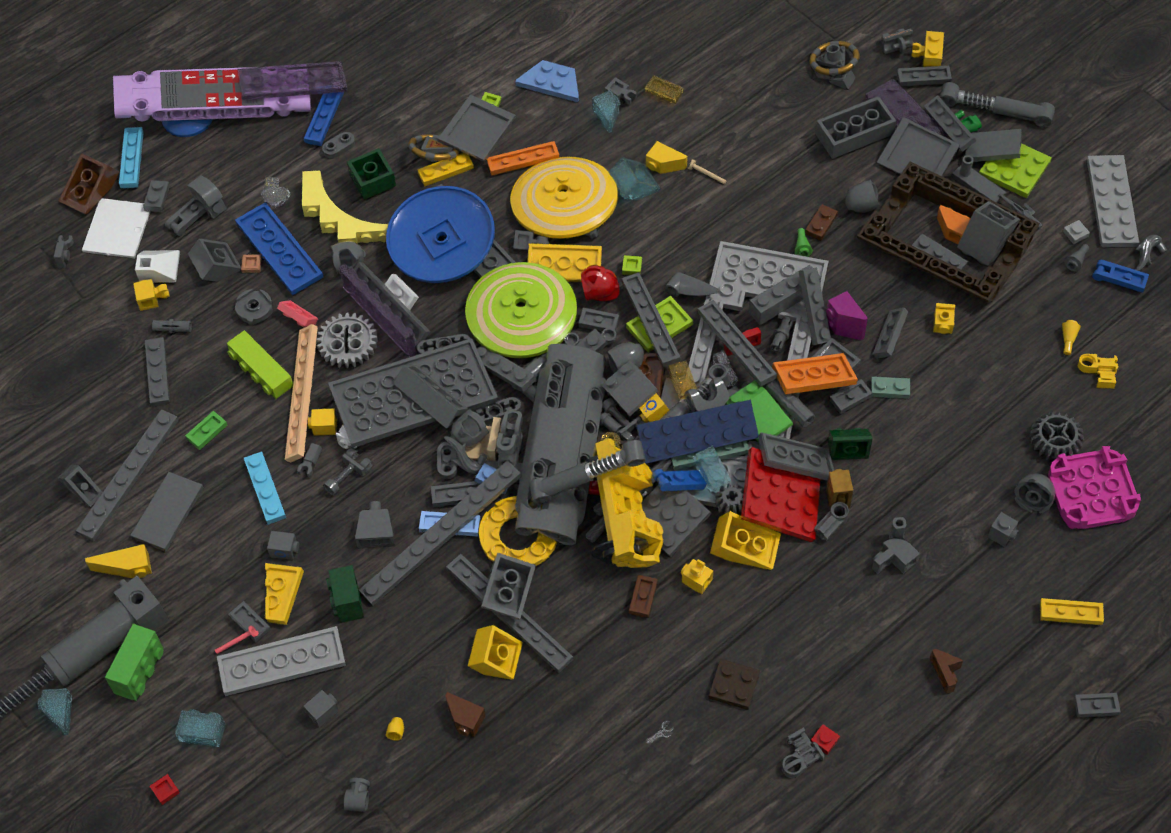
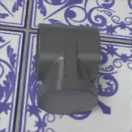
(357, 796)

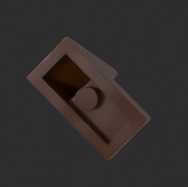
(944, 665)

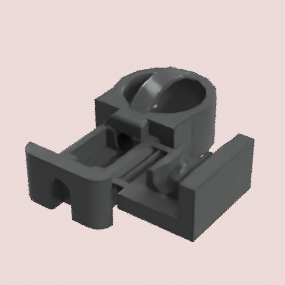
(804, 753)

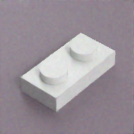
(401, 291)

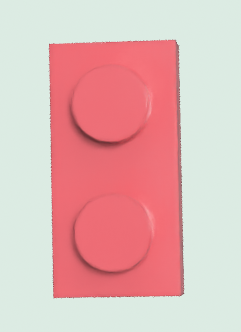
(299, 314)

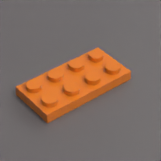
(814, 373)

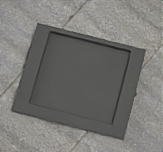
(477, 128)
(919, 146)

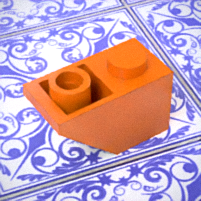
(952, 223)

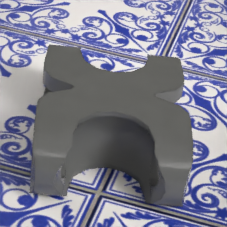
(718, 396)
(510, 439)

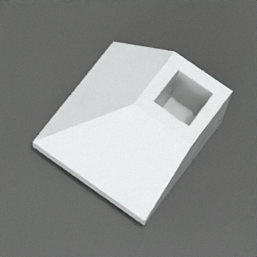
(157, 265)

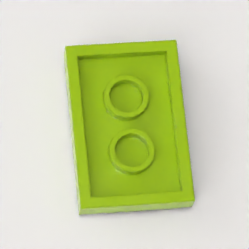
(673, 316)

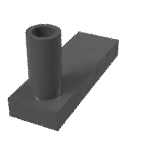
(976, 182)

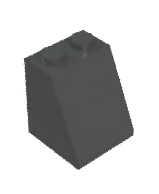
(987, 233)

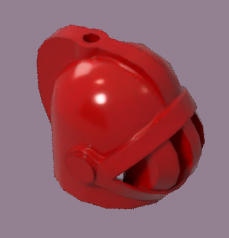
(599, 283)

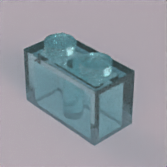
(711, 469)
(200, 728)

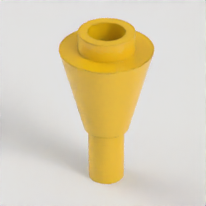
(1070, 331)

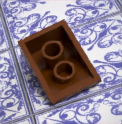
(88, 184)

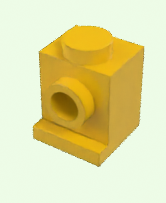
(944, 318)

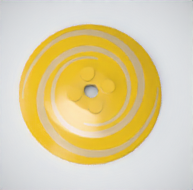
(568, 214)

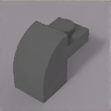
(208, 194)
(899, 553)

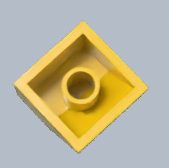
(495, 653)

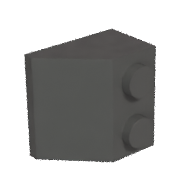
(213, 259)
(629, 388)

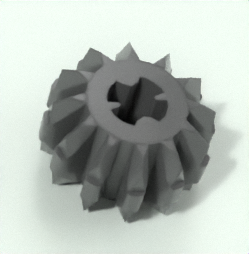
(725, 495)

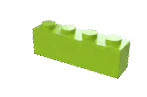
(259, 365)

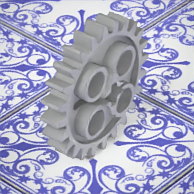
(330, 340)

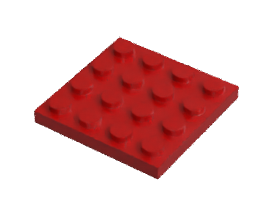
(780, 498)

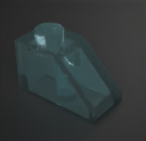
(606, 108)
(57, 707)

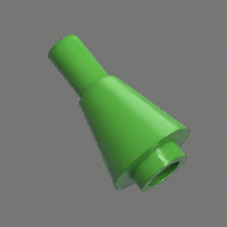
(802, 247)

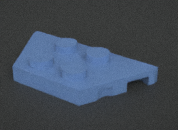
(551, 80)

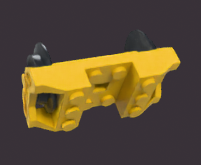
(625, 521)

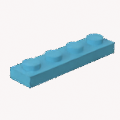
(131, 157)
(264, 488)

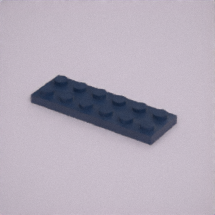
(698, 431)

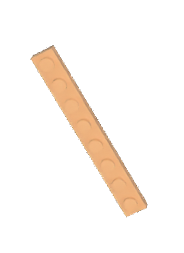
(301, 393)

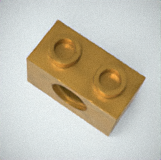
(839, 487)

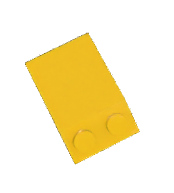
(745, 542)

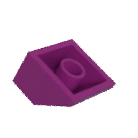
(846, 317)

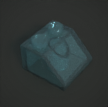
(633, 179)

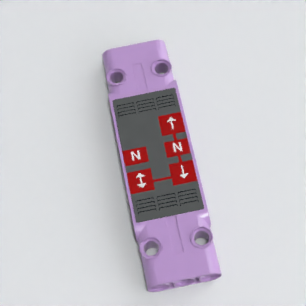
(194, 96)

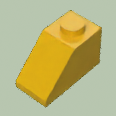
(665, 159)

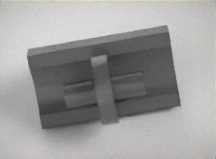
(897, 41)

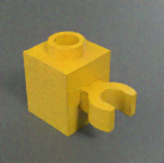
(147, 294)
(697, 575)

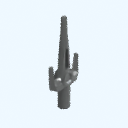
(1028, 213)

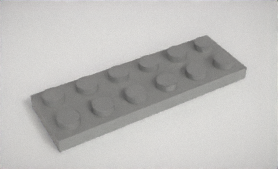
(1112, 201)
(280, 661)

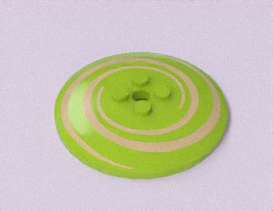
(526, 329)

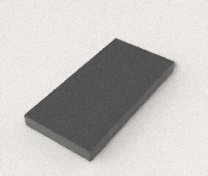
(795, 456)
(167, 511)

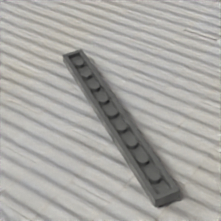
(440, 533)

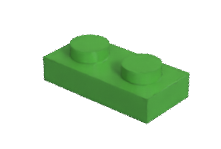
(206, 430)

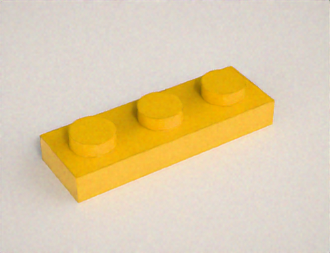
(445, 169)
(1071, 611)

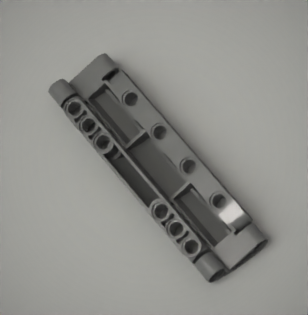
(561, 439)

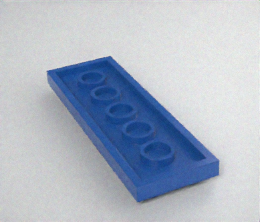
(279, 248)

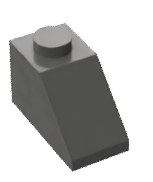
(80, 485)

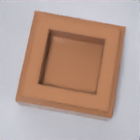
(251, 263)

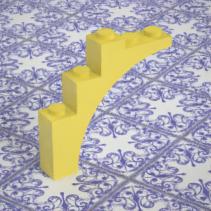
(332, 219)

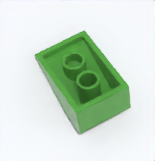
(767, 412)

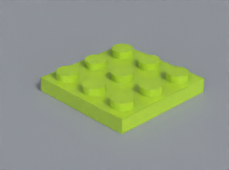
(1017, 174)

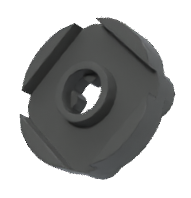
(255, 315)

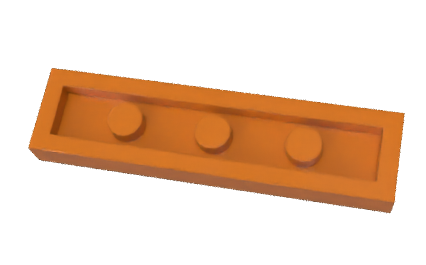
(522, 158)

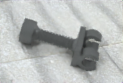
(609, 406)
(332, 486)

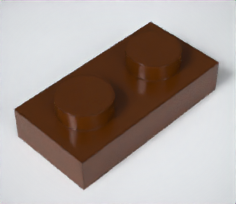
(821, 222)
(643, 596)

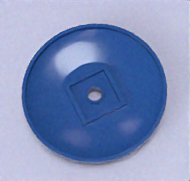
(434, 213)

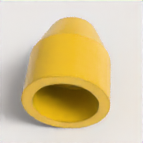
(395, 729)

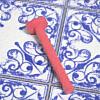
(252, 631)

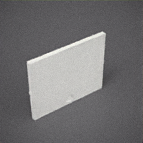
(116, 228)

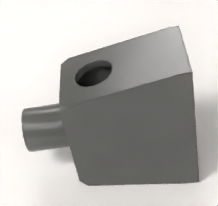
(374, 527)

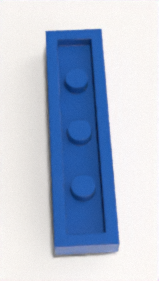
(322, 118)

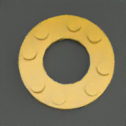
(490, 539)

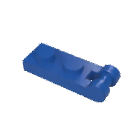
(1120, 275)
(679, 480)

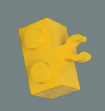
(932, 49)

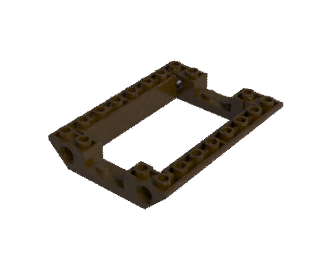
(960, 199)

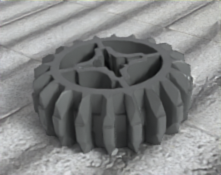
(1056, 425)

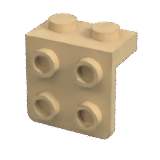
(488, 444)

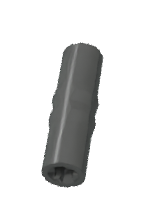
(790, 403)

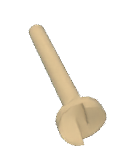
(693, 165)

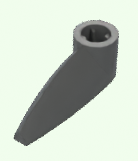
(688, 285)

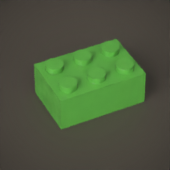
(134, 662)

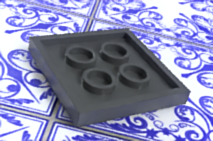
(678, 515)

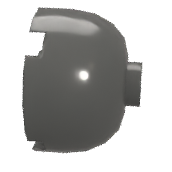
(1035, 493)

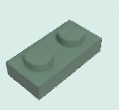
(890, 387)

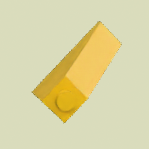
(124, 562)

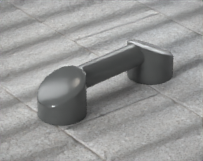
(608, 334)

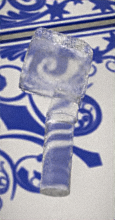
(662, 732)

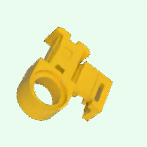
(1106, 368)

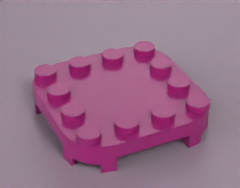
(1094, 488)

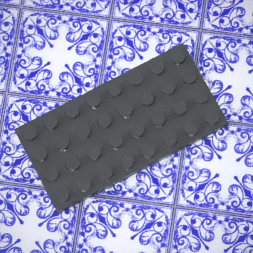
(377, 408)

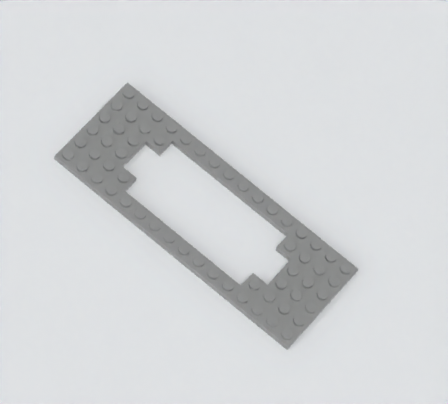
(737, 274)

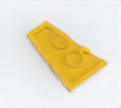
(282, 588)

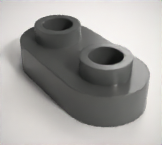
(339, 144)
(445, 461)

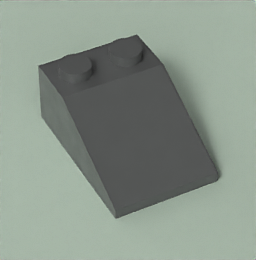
(508, 586)

